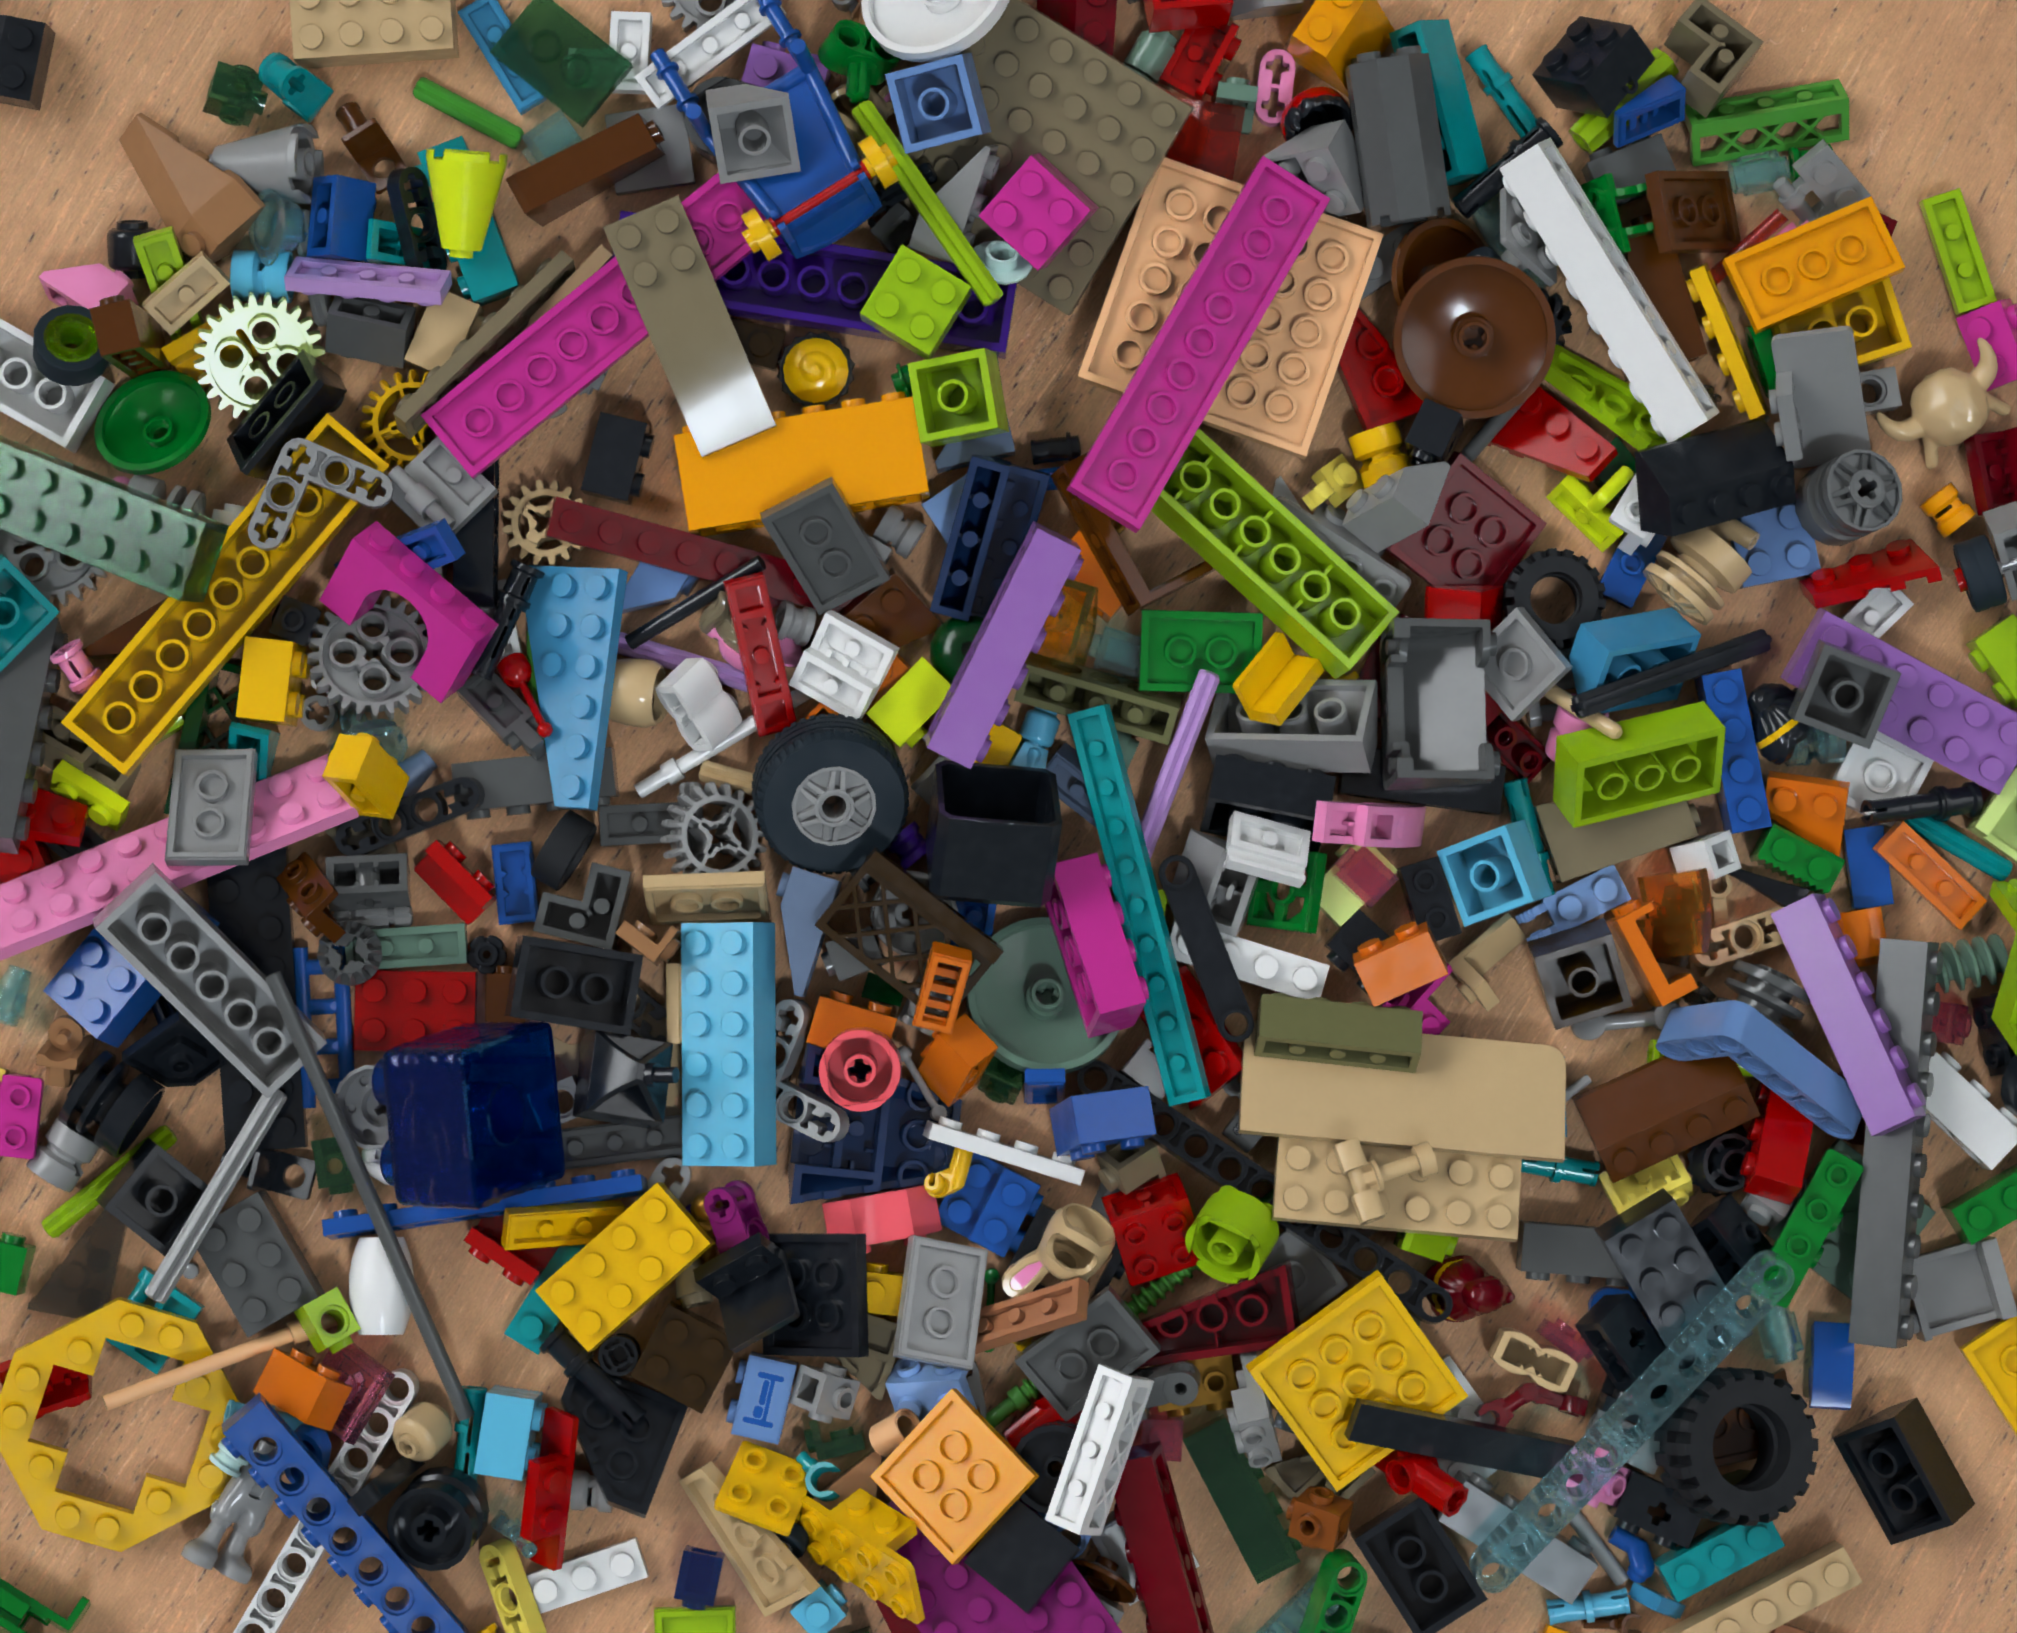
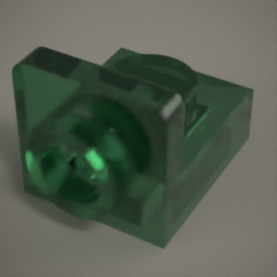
(1001, 1082)
(842, 1441)

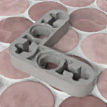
(313, 473)
(812, 1103)

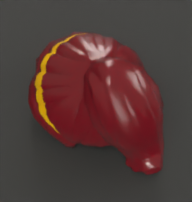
(1470, 1288)

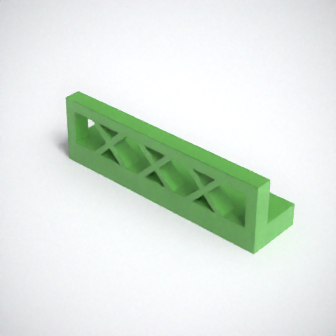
(1769, 109)

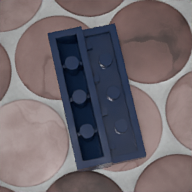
(986, 534)

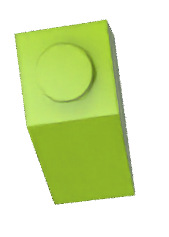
(1426, 1245)

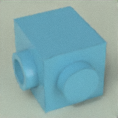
(821, 1609)

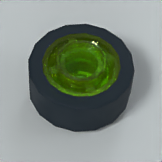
(66, 364)

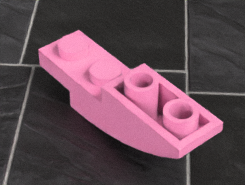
(1369, 824)

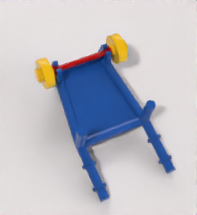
(834, 184)

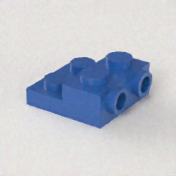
(991, 1206)

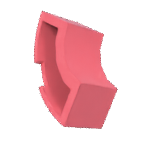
(885, 1215)

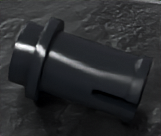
(1055, 449)

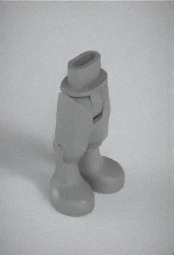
(245, 1506)

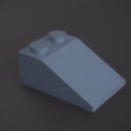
(803, 903)

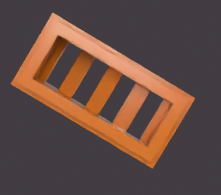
(948, 955)

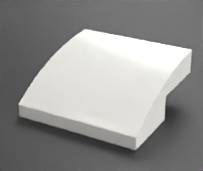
(844, 665)

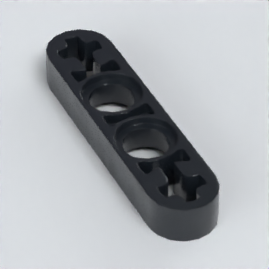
(410, 818)

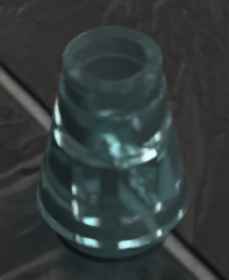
(13, 995)

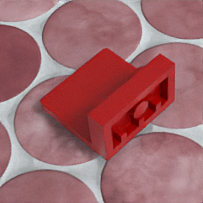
(1152, 1228)

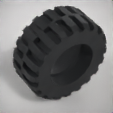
(1782, 1457)

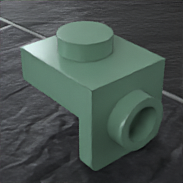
(1239, 93)

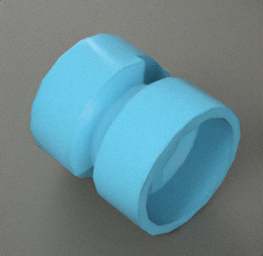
(251, 275)

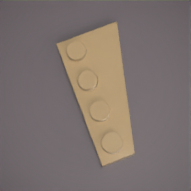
(757, 1554)

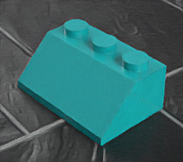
(22, 612)

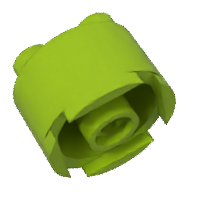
(1232, 1235)

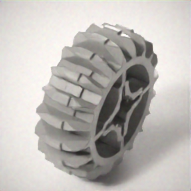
(732, 811)

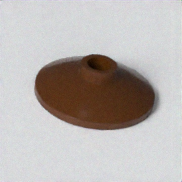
(1105, 1580)

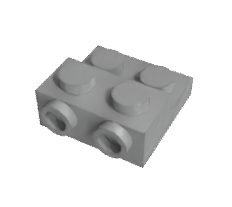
(1253, 1419)

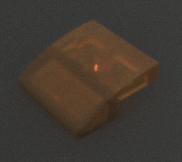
(1681, 913)

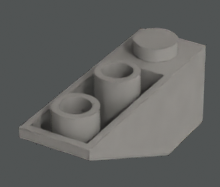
(962, 200)

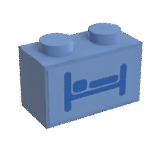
(763, 1397)

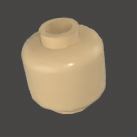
(422, 1431)

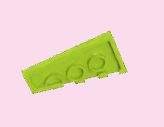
(1604, 398)

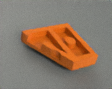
(1809, 807)

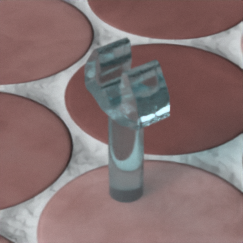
(512, 1529)

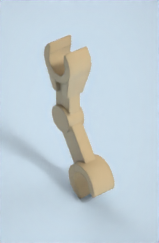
(1719, 917)

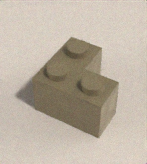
(1715, 49)

